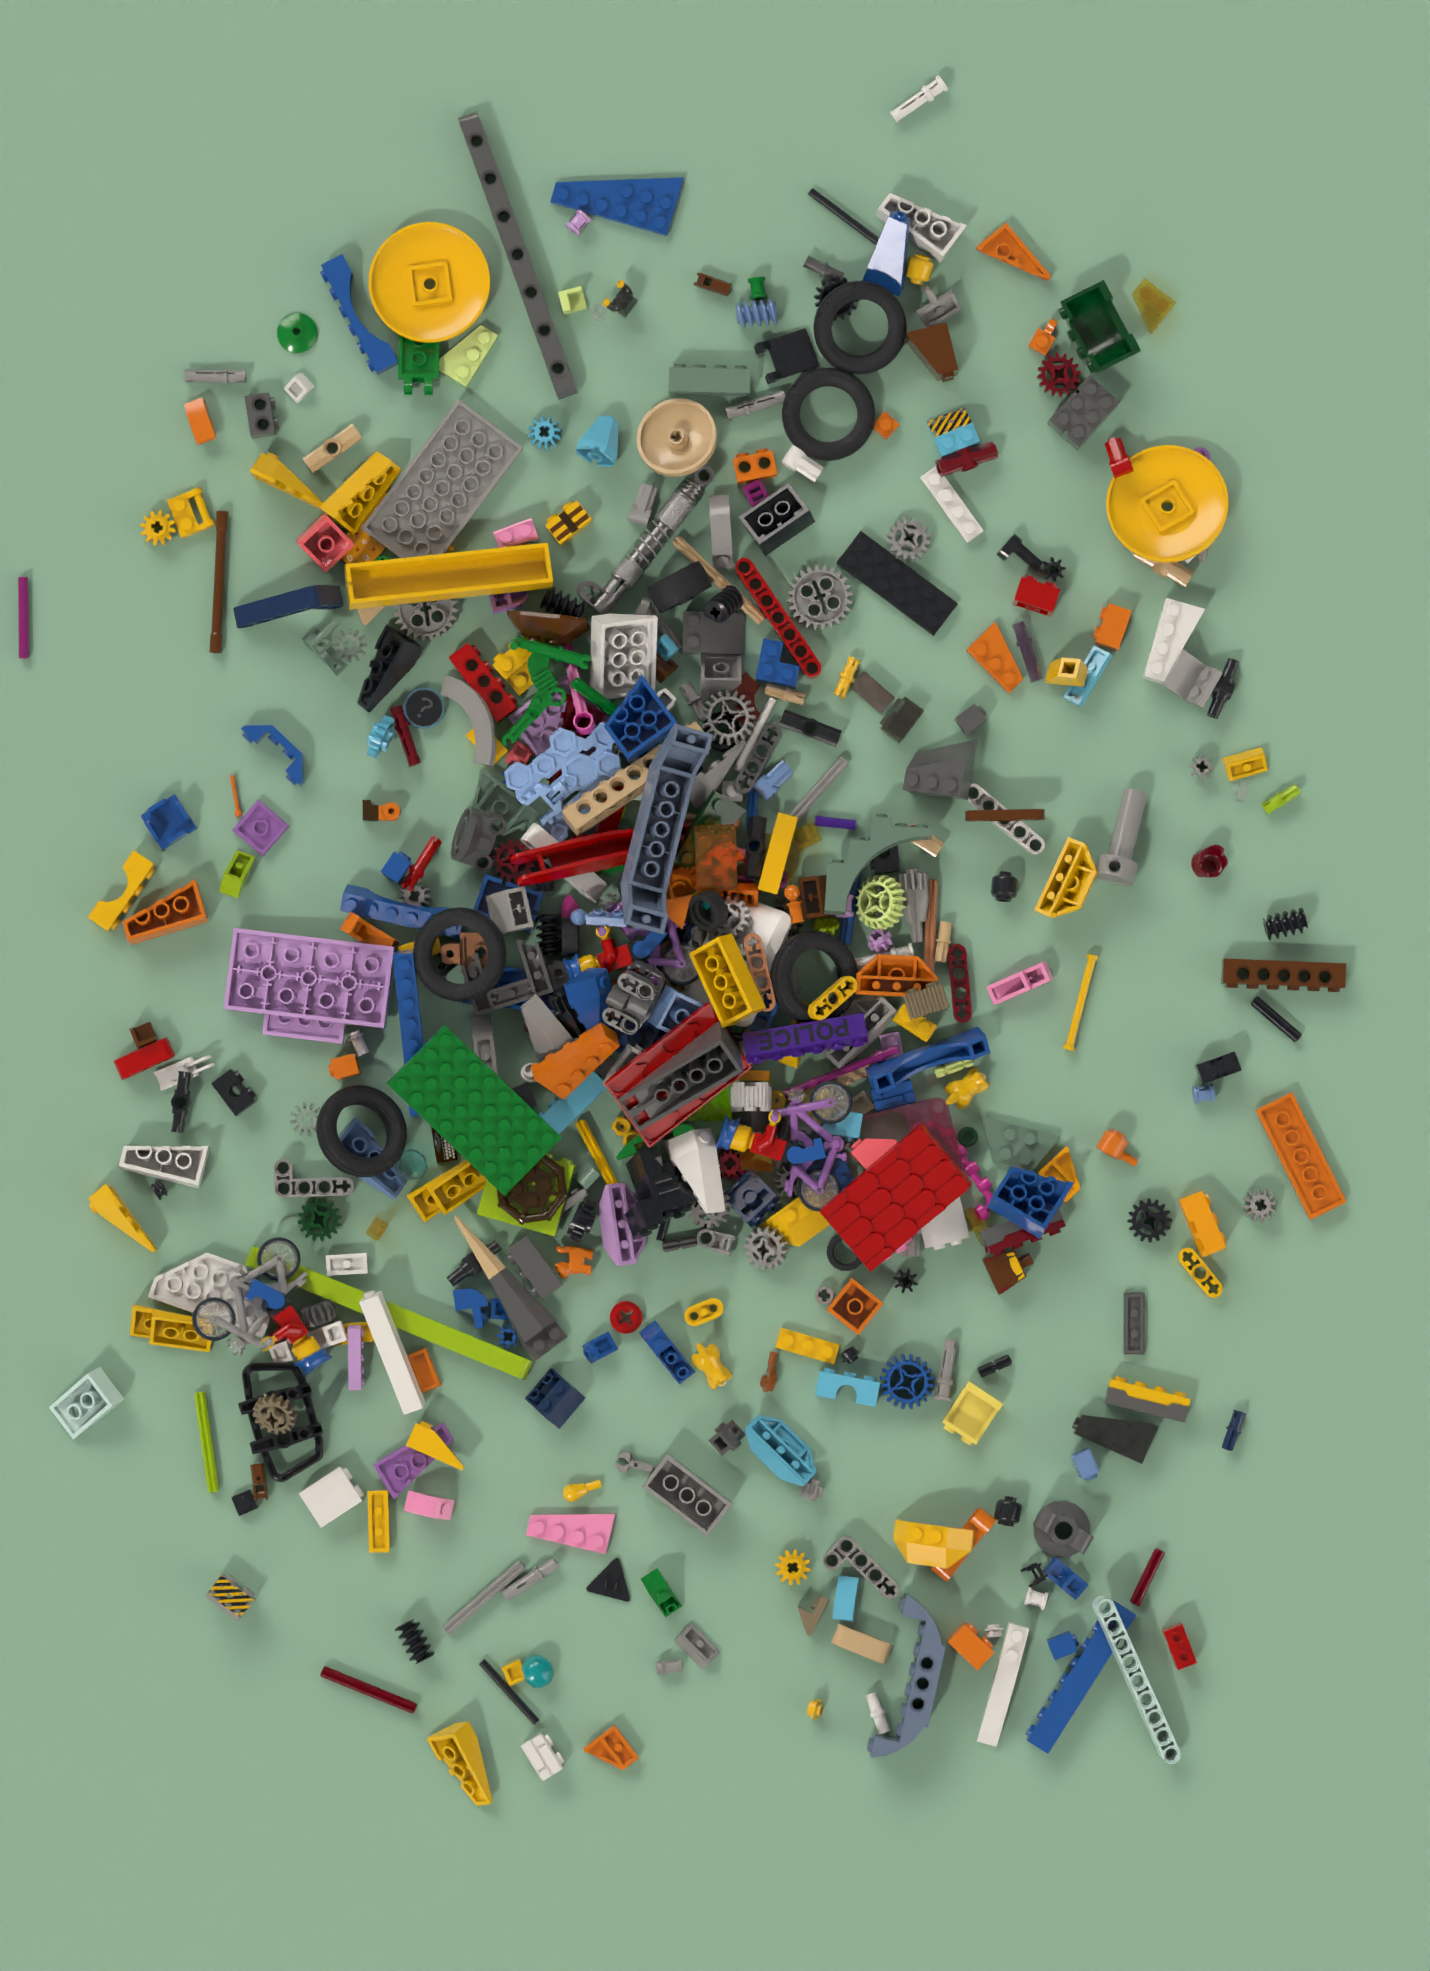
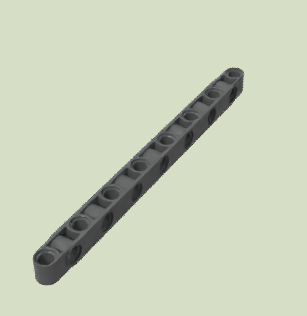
(513, 242)

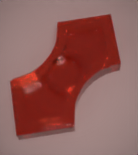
(748, 688)

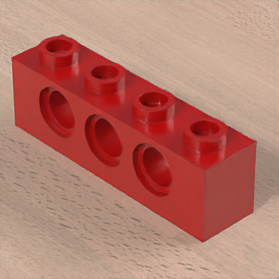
(470, 653)

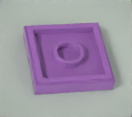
(260, 828)

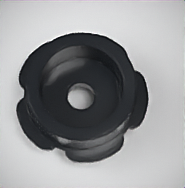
(850, 1355)

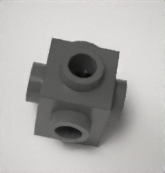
(727, 1437)

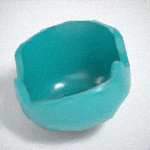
(537, 1671)

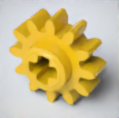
(164, 523)
(791, 1558)

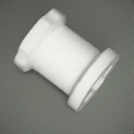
(1036, 1598)

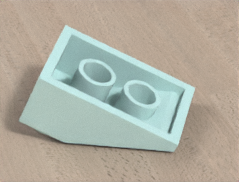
(86, 1402)

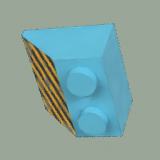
(953, 432)

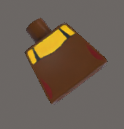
(1007, 1269)

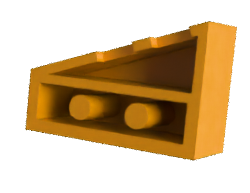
(1202, 1223)

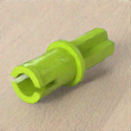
(1280, 799)

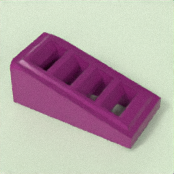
(758, 483)

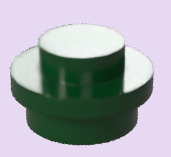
(967, 1136)

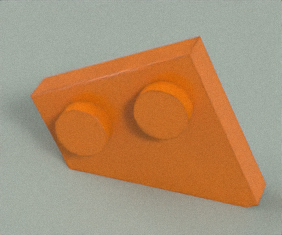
(612, 1748)

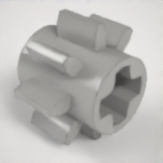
(1197, 771)
(811, 1489)

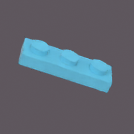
(1096, 663)

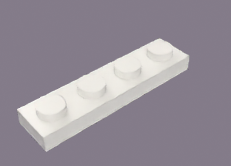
(952, 505)

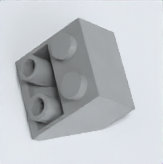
(510, 910)

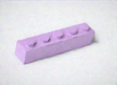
(355, 1357)

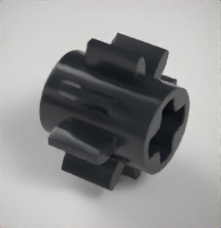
(1046, 570)
(908, 1286)

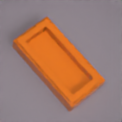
(424, 1370)

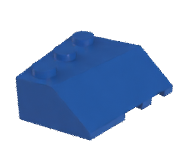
(639, 721)
(1029, 1199)

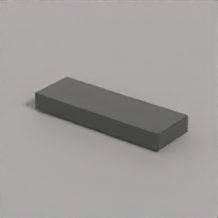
(1133, 1323)

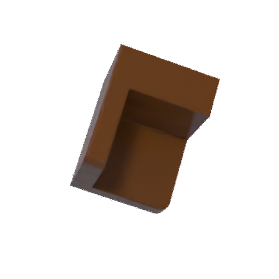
(143, 1035)

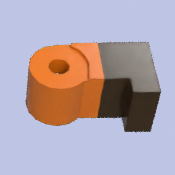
(385, 812)

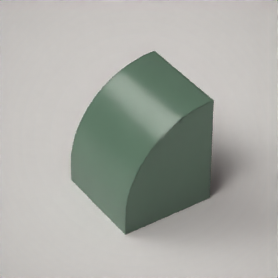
(586, 1175)

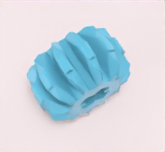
(536, 434)

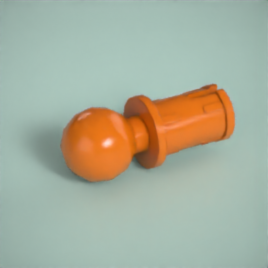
(792, 893)

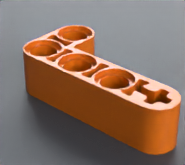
(981, 1523)

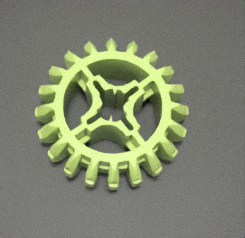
(874, 902)

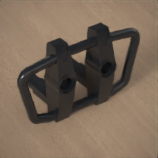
(296, 1435)

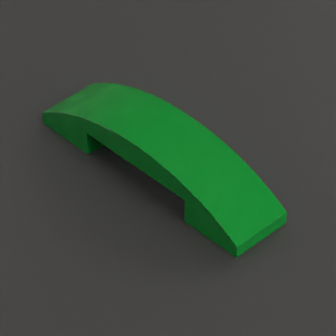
(629, 1148)

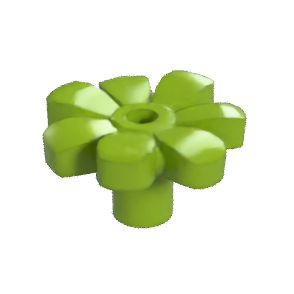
(825, 925)

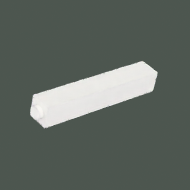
(392, 1351)

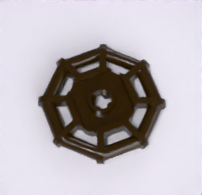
(539, 1197)

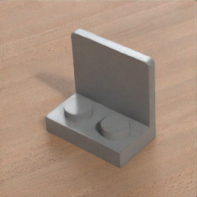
(1192, 679)

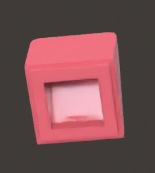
(519, 753)

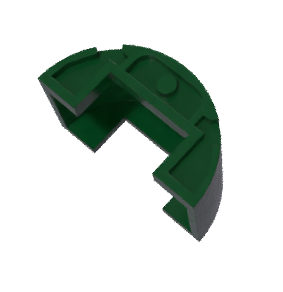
(1097, 328)

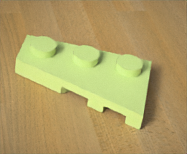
(467, 356)

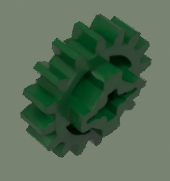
(311, 1224)

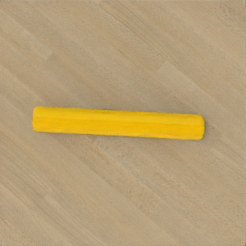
(596, 1152)

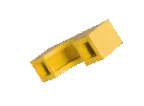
(137, 871)

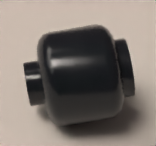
(1004, 887)
(1008, 1511)

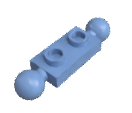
(599, 917)

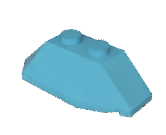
(780, 1450)

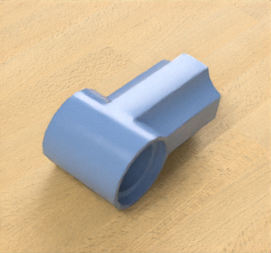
(770, 783)

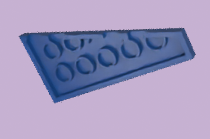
(632, 202)

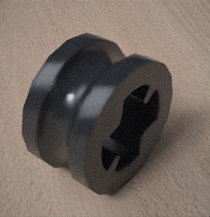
(159, 1189)

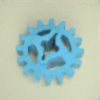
(380, 736)

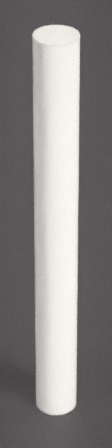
(755, 733)

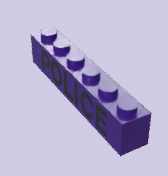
(805, 1038)

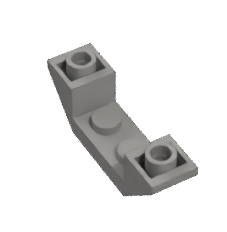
(484, 1041)

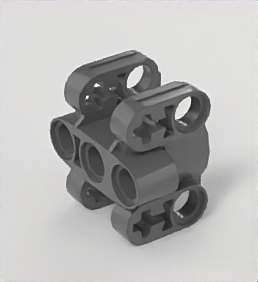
(633, 997)

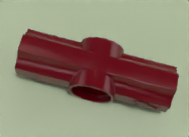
(966, 459)

